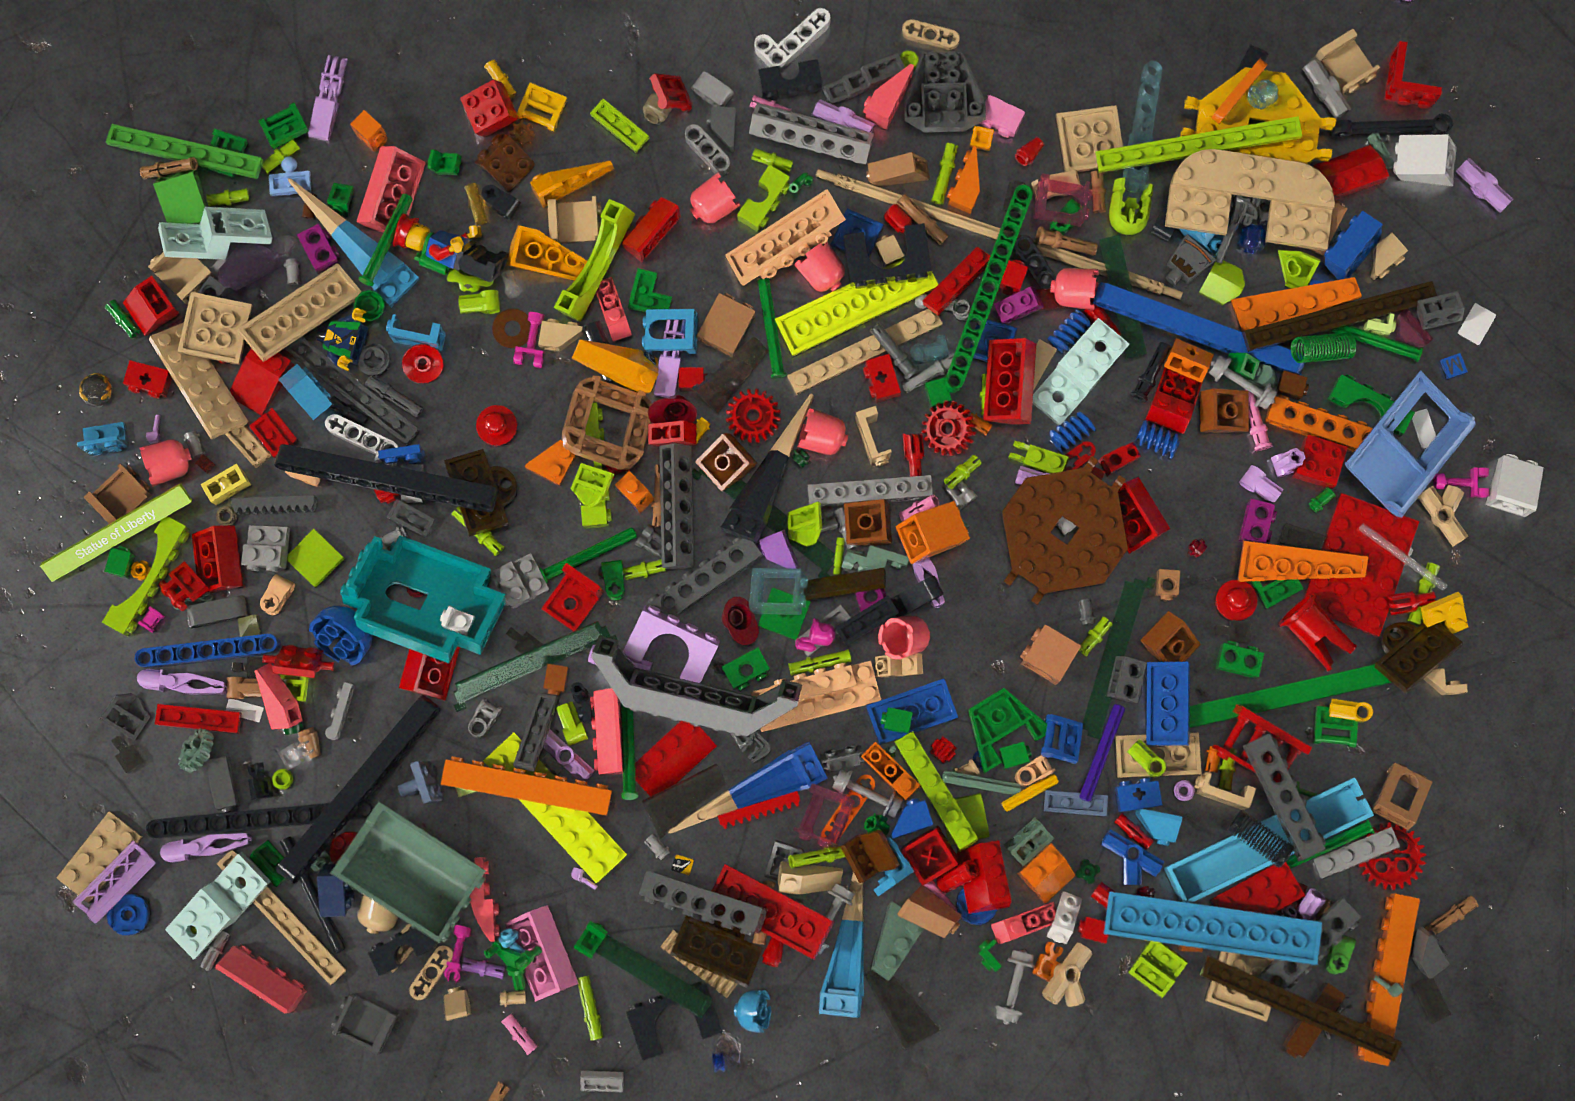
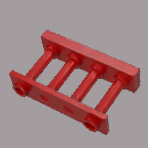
(1262, 726)

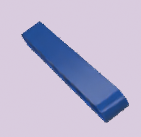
(198, 648)

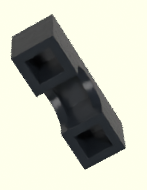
(774, 84)
(385, 955)

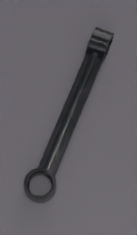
(1347, 127)

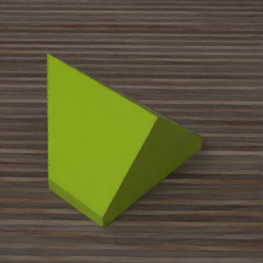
(1297, 267)

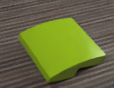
(314, 558)
(974, 812)
(1158, 967)

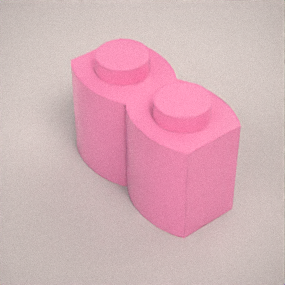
(1002, 117)

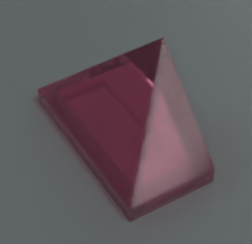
(1410, 330)

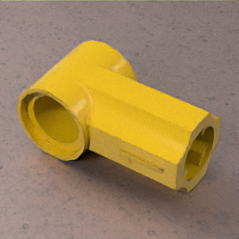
(1348, 710)

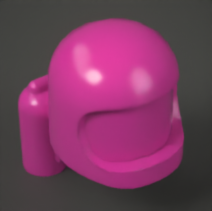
(819, 634)

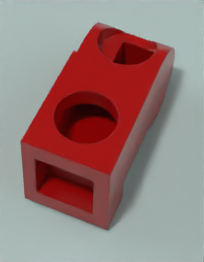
(1119, 458)

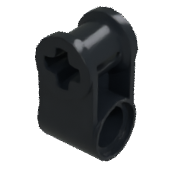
(503, 202)

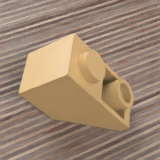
(1385, 254)
(558, 336)

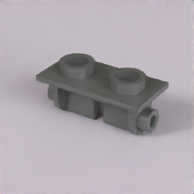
(851, 755)

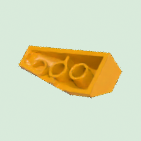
(563, 182)
(541, 254)
(618, 364)

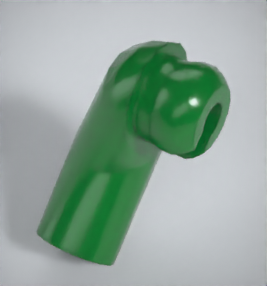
(798, 183)

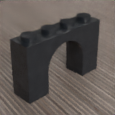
(864, 272)
(644, 1022)

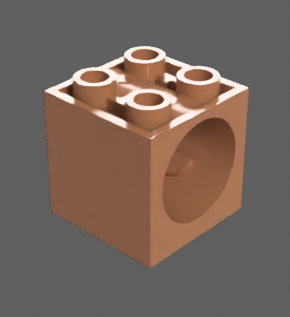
(1049, 654)

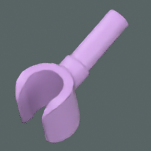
(154, 436)
(577, 874)

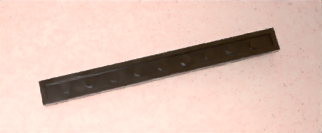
(1337, 316)
(1301, 1008)

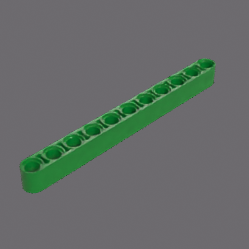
(994, 281)
(1287, 695)

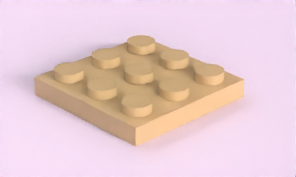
(1087, 132)
(212, 328)
(1234, 1000)

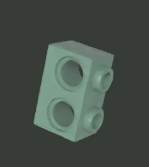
(1029, 841)

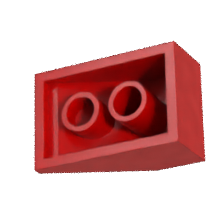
(258, 381)

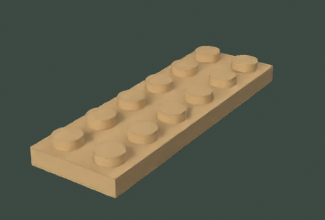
(299, 312)
(199, 385)

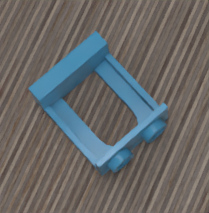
(691, 330)
(410, 338)

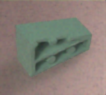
(894, 942)

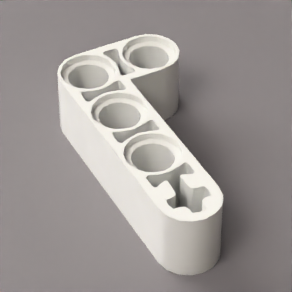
(795, 37)
(363, 437)

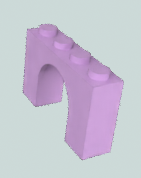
(654, 623)

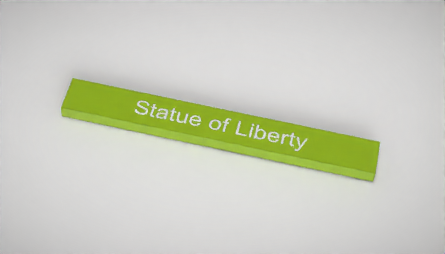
(116, 532)

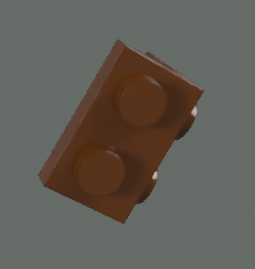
(505, 161)
(869, 854)

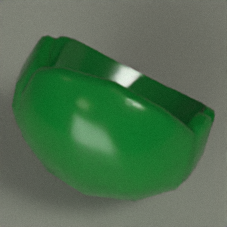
(372, 303)

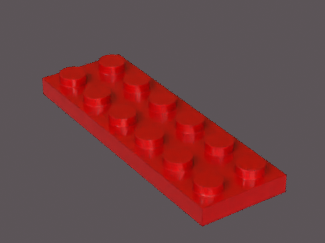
(785, 918)

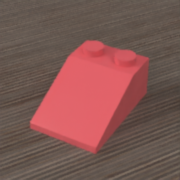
(886, 99)

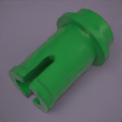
(1321, 500)

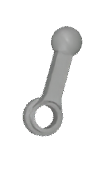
(952, 307)

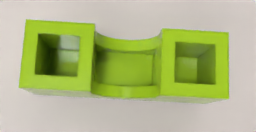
(756, 213)

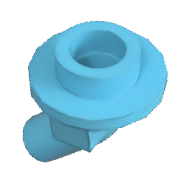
(508, 939)

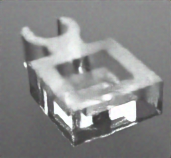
(294, 754)

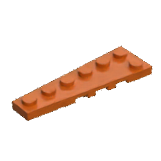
(1293, 302)
(1281, 562)

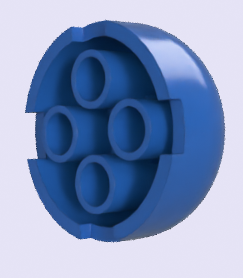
(340, 622)

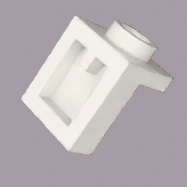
(457, 621)

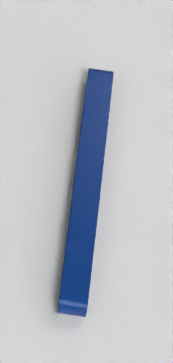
(1190, 326)

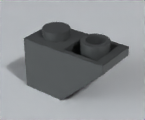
(1427, 954)

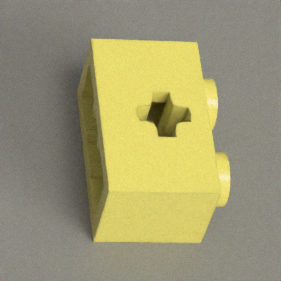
(226, 484)

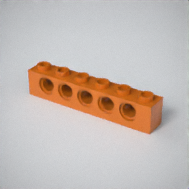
(1277, 417)

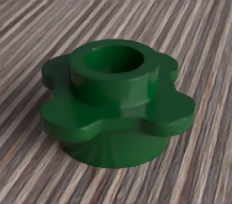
(801, 457)
(1086, 865)

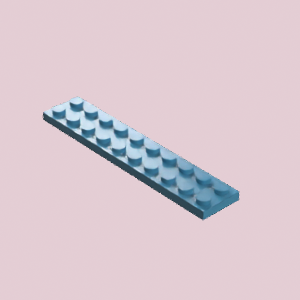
(1213, 928)

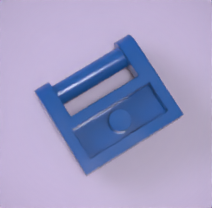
(1068, 741)

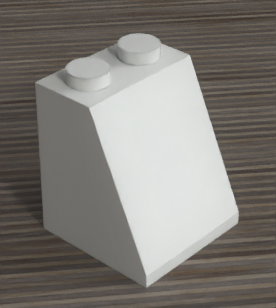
(1425, 159)
(1515, 485)

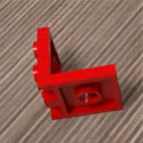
(1407, 92)
(577, 587)

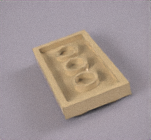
(1178, 759)
(97, 853)

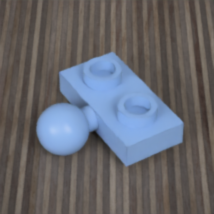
(279, 183)

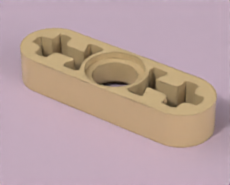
(937, 29)
(417, 982)

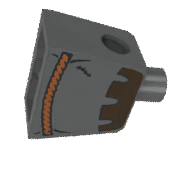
(1188, 261)

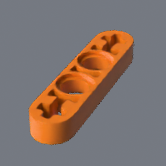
(1239, 91)
(854, 811)

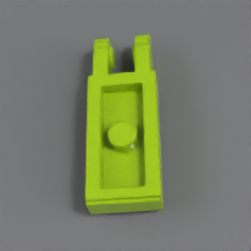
(1040, 458)

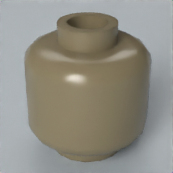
(653, 112)

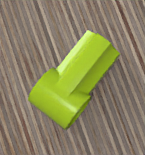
(485, 302)
(572, 727)
(1145, 756)

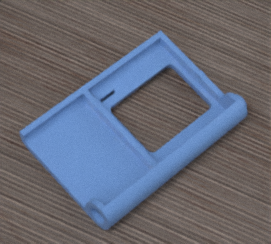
(1389, 467)

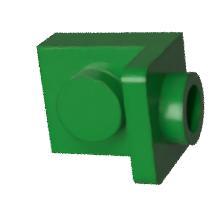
(340, 198)

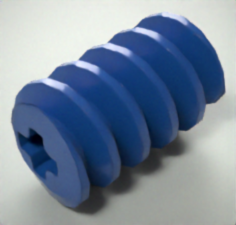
(1069, 331)
(1071, 431)
(1158, 439)

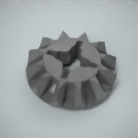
(367, 352)

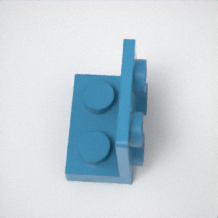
(104, 438)
(894, 876)

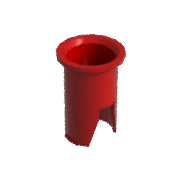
(1311, 624)

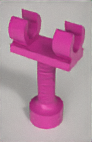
(535, 319)
(1441, 481)
(454, 967)

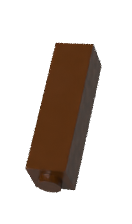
(1304, 1034)

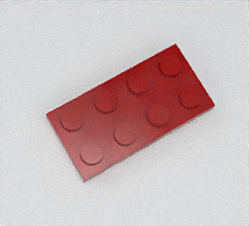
(1262, 892)

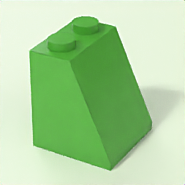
(181, 197)

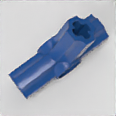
(1132, 867)

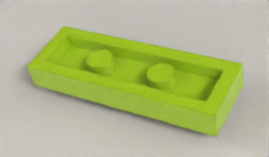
(619, 125)

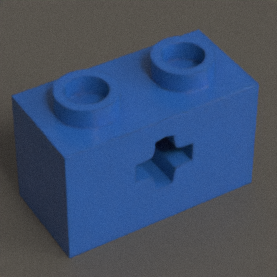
(1150, 798)

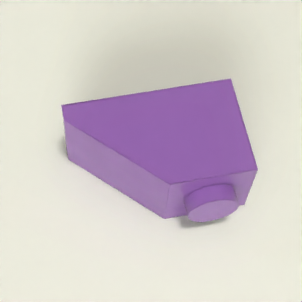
(778, 550)

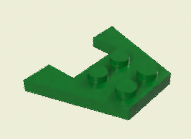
(997, 718)

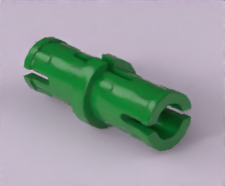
(122, 318)

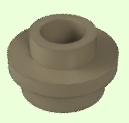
(220, 515)

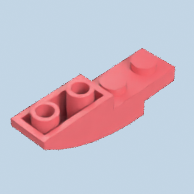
(483, 908)

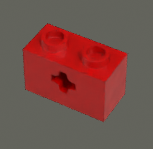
(1013, 278)
(882, 366)
(138, 372)
(672, 432)

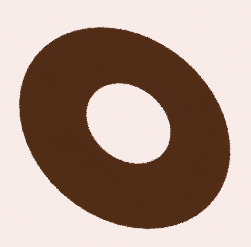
(500, 334)

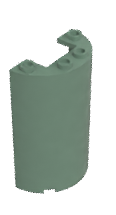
(409, 873)

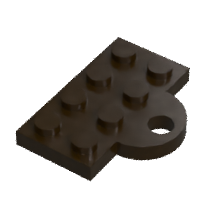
(475, 468)
(1415, 652)
(717, 949)

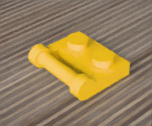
(543, 100)

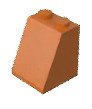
(932, 532)
(1046, 873)

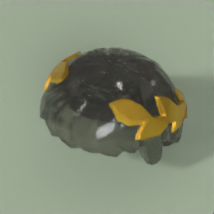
(95, 389)

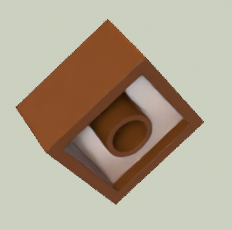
(1224, 411)
(726, 461)
(868, 523)
(1170, 640)

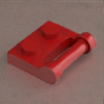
(671, 86)

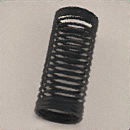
(1283, 853)

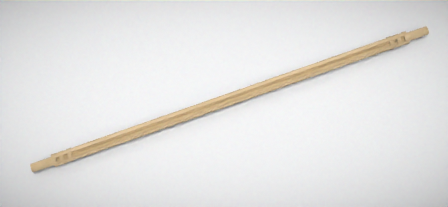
(992, 231)

